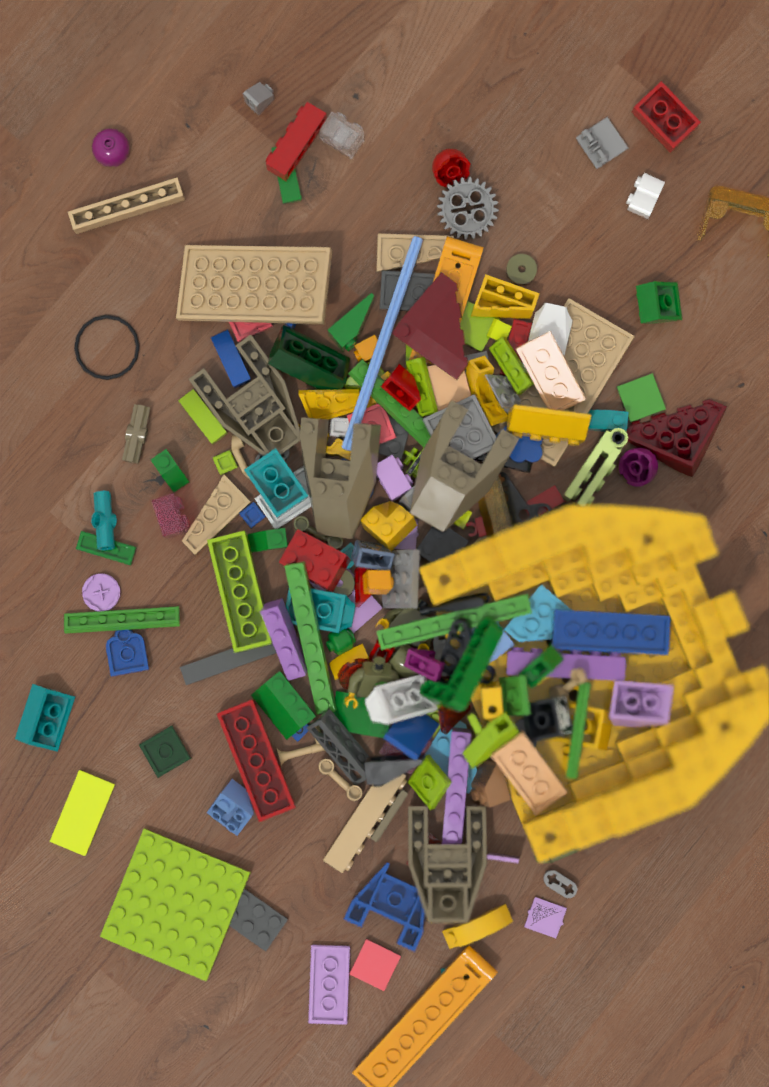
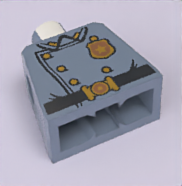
(368, 555)

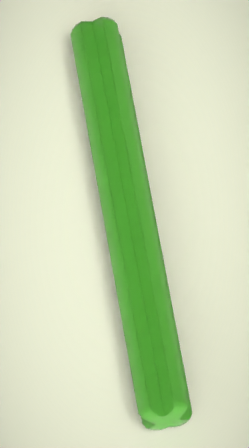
(578, 730)

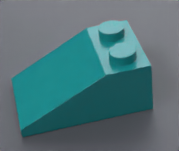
(276, 483)

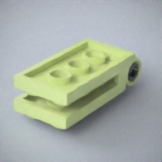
(608, 449)

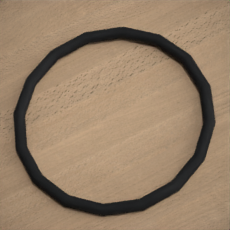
(111, 376)

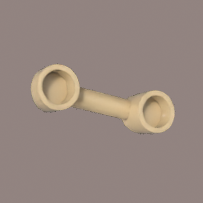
(236, 444)
(577, 677)
(353, 792)

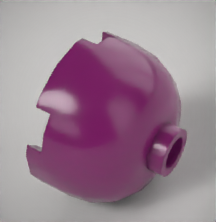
(110, 147)
(638, 466)

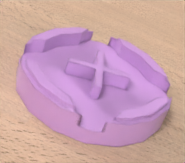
(101, 592)

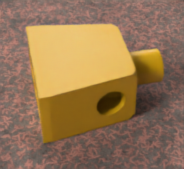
(491, 696)

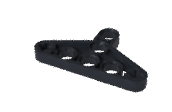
(517, 503)
(457, 652)

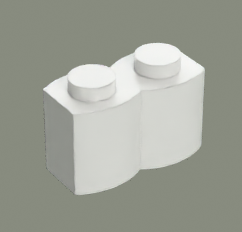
(645, 195)

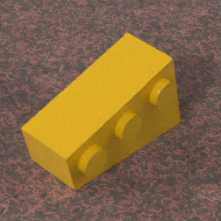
(504, 300)

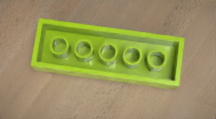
(239, 591)

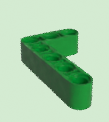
(469, 670)

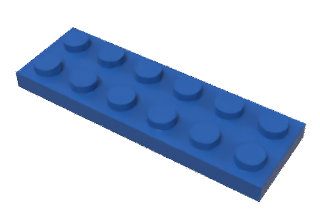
(610, 632)

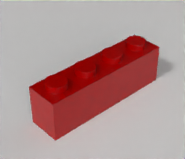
(296, 141)

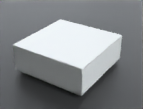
(338, 427)

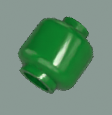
(340, 642)

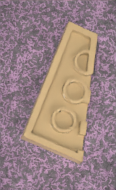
(394, 248)
(216, 514)

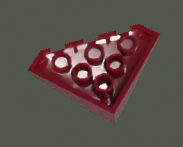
(434, 327)
(680, 437)

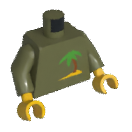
(406, 615)
(368, 677)

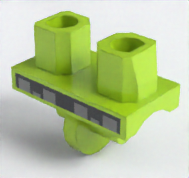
(412, 471)

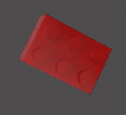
(666, 117)
(323, 563)

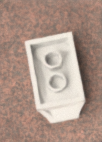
(553, 319)
(398, 701)

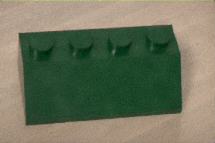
(309, 360)

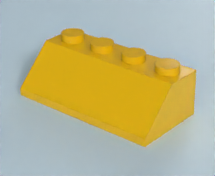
(548, 424)

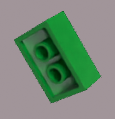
(283, 705)

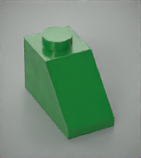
(170, 470)
(268, 540)
(541, 666)

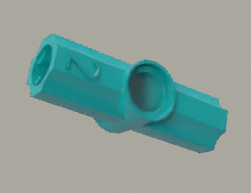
(104, 520)

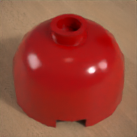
(450, 166)

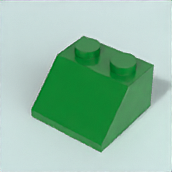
(658, 302)

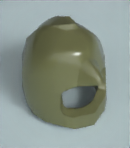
(398, 659)

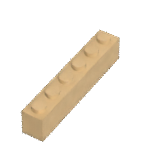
(126, 205)
(361, 824)

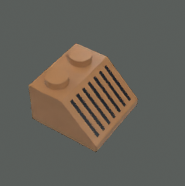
(489, 785)

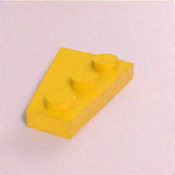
(329, 403)

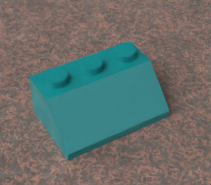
(44, 717)

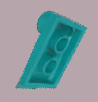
(332, 610)

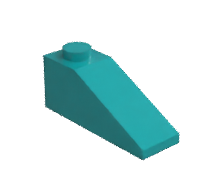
(607, 420)

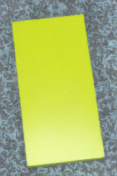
(82, 813)

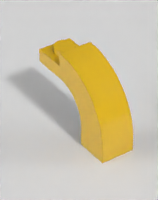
(479, 385)
(478, 927)

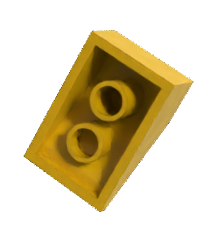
(596, 729)

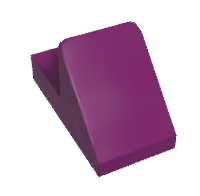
(424, 663)

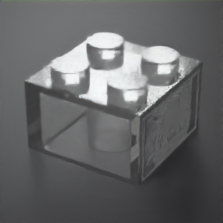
(342, 134)

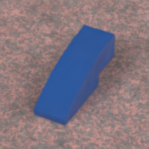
(231, 359)

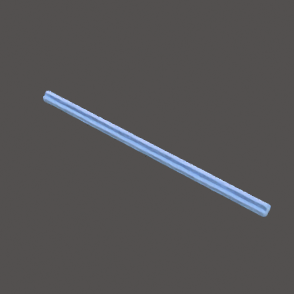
(383, 339)

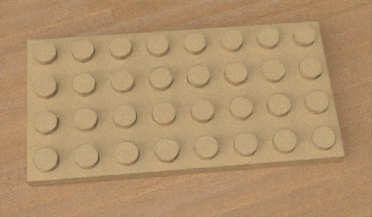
(254, 284)
(593, 355)

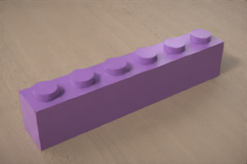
(594, 665)
(457, 790)

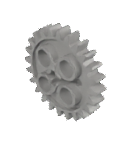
(470, 225)

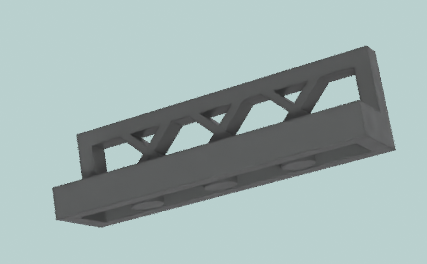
(345, 745)

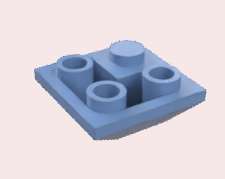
(232, 807)

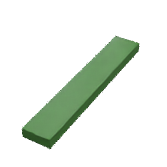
(122, 619)

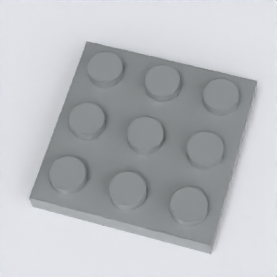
(474, 433)
(406, 579)

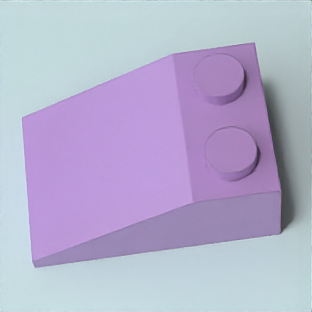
(640, 704)

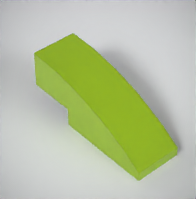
(203, 417)

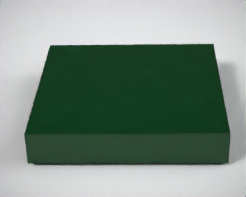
(165, 751)

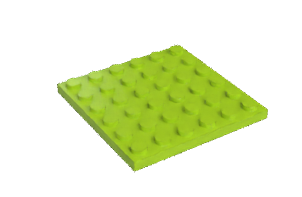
(175, 904)

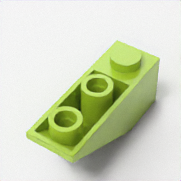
(490, 739)

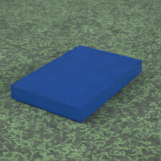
(412, 734)

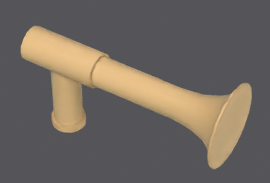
(284, 756)

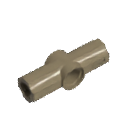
(136, 434)

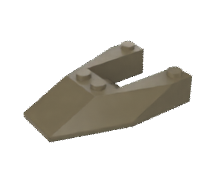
(258, 411)
(451, 481)
(336, 486)
(447, 874)

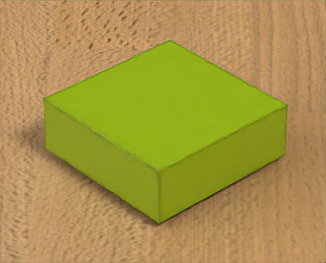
(225, 462)

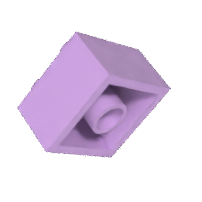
(392, 478)

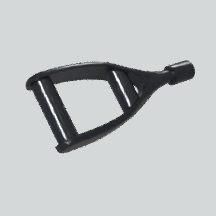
(459, 604)

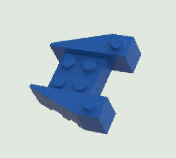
(393, 900)

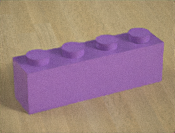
(284, 638)

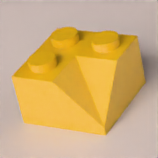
(388, 523)

